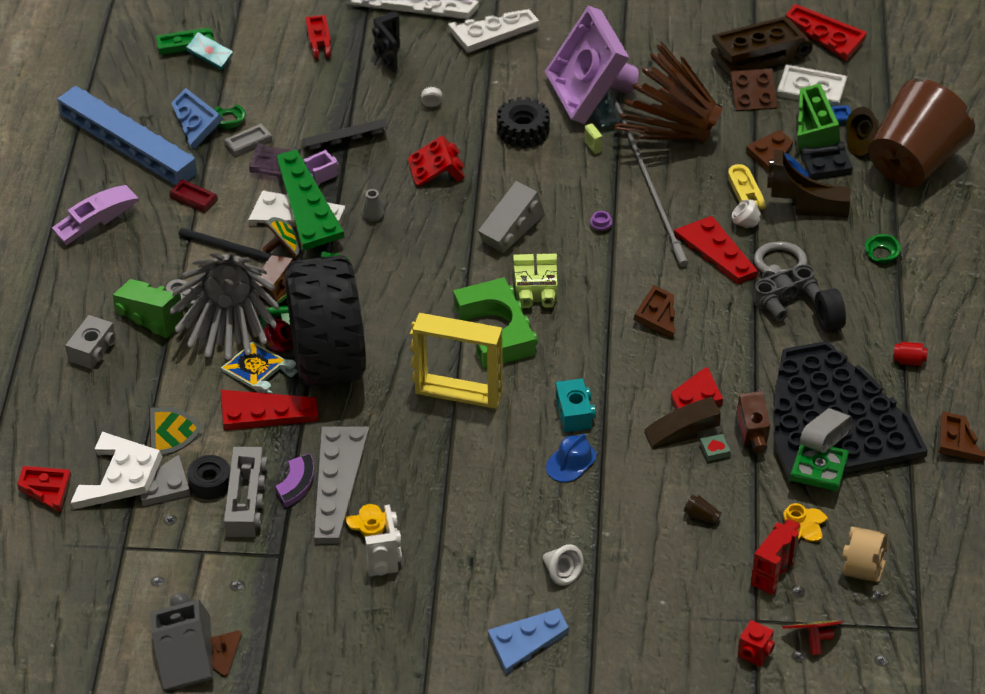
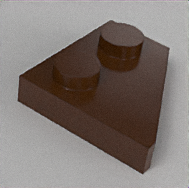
(764, 148)

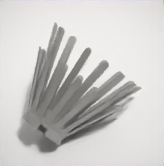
(225, 302)

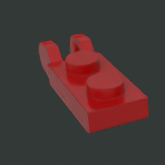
(318, 35)

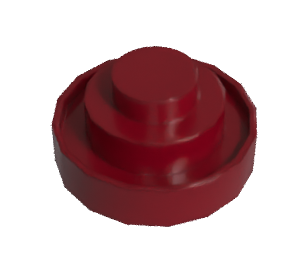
(279, 338)

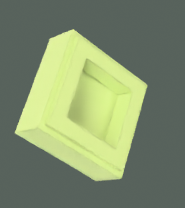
(593, 138)

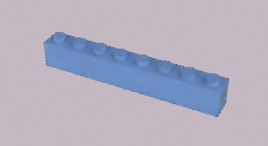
(127, 136)

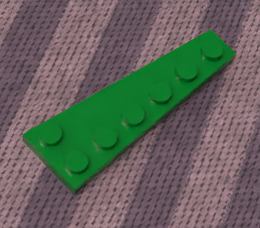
(310, 210)

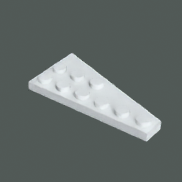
(448, 8)

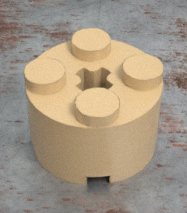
(865, 554)

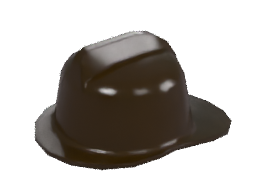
(860, 128)

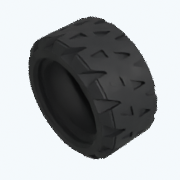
(325, 320)

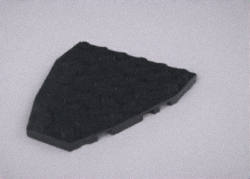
(821, 378)

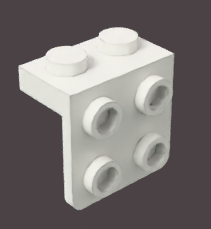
(382, 549)

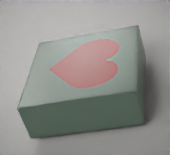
(715, 447)

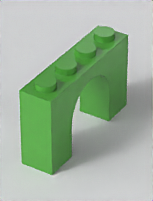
(499, 300)

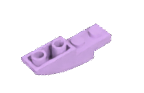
(94, 209)

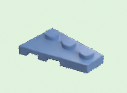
(195, 116)
(522, 638)

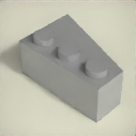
(512, 217)

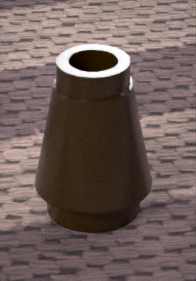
(702, 510)

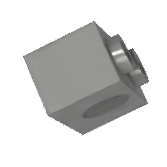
(90, 342)

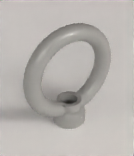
(772, 246)

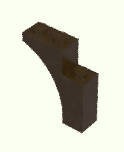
(806, 194)

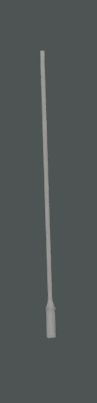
(676, 245)

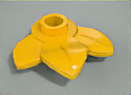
(808, 519)
(369, 521)

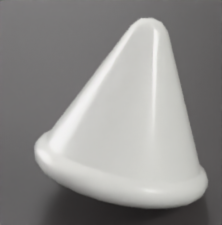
(564, 564)

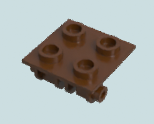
(753, 89)

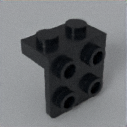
(387, 39)

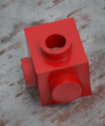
(756, 643)

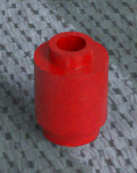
(910, 353)

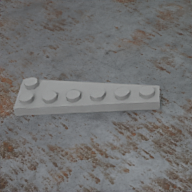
(338, 468)

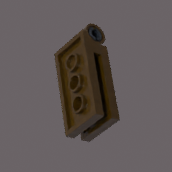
(760, 45)

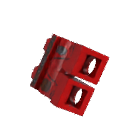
(775, 556)

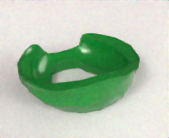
(237, 111)
(883, 241)

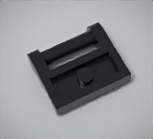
(829, 165)

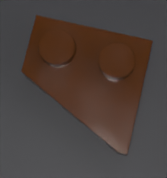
(657, 311)
(958, 438)

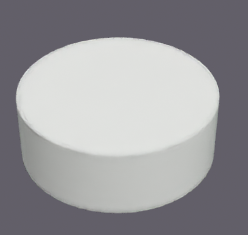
(431, 97)

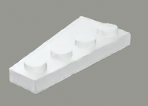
(493, 29)
(278, 205)

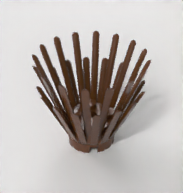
(682, 100)

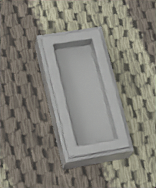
(248, 140)

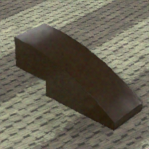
(683, 423)

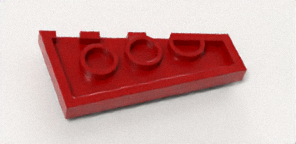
(830, 33)
(717, 247)

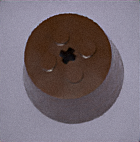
(920, 133)

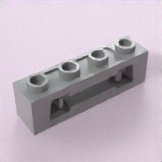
(237, 519)

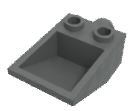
(182, 642)

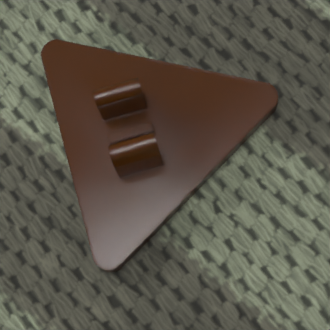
(224, 651)

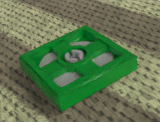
(820, 468)

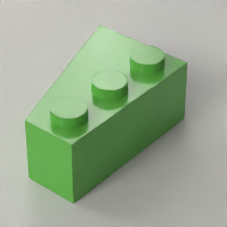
(816, 119)
(148, 306)

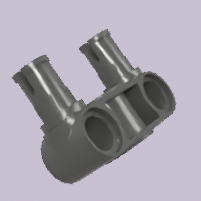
(783, 288)

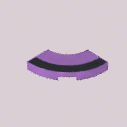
(297, 481)

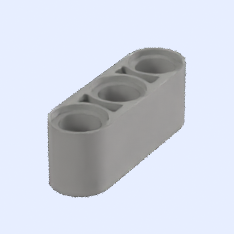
(826, 430)

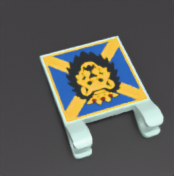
(258, 367)

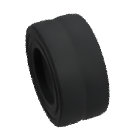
(830, 309)
(209, 488)

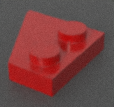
(695, 389)
(45, 485)

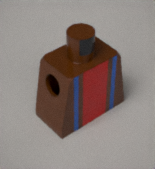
(753, 420)

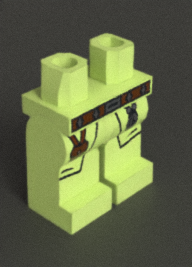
(534, 287)

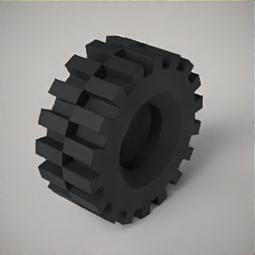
(523, 111)

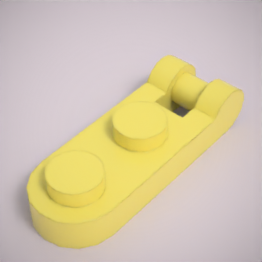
(745, 185)

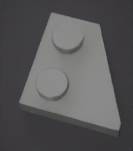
(167, 484)

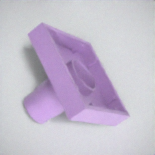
(590, 65)

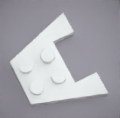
(127, 475)

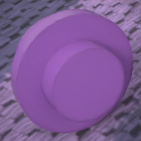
(601, 221)

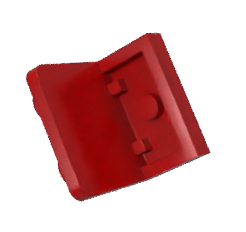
(434, 160)

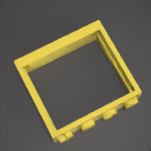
(452, 388)

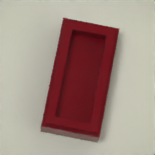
(193, 196)

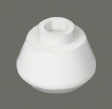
(746, 214)

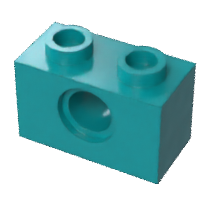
(574, 405)

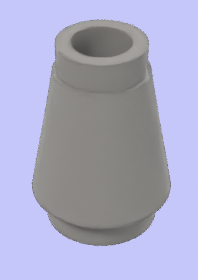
(373, 207)

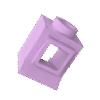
(322, 166)

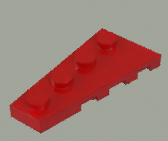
(256, 409)

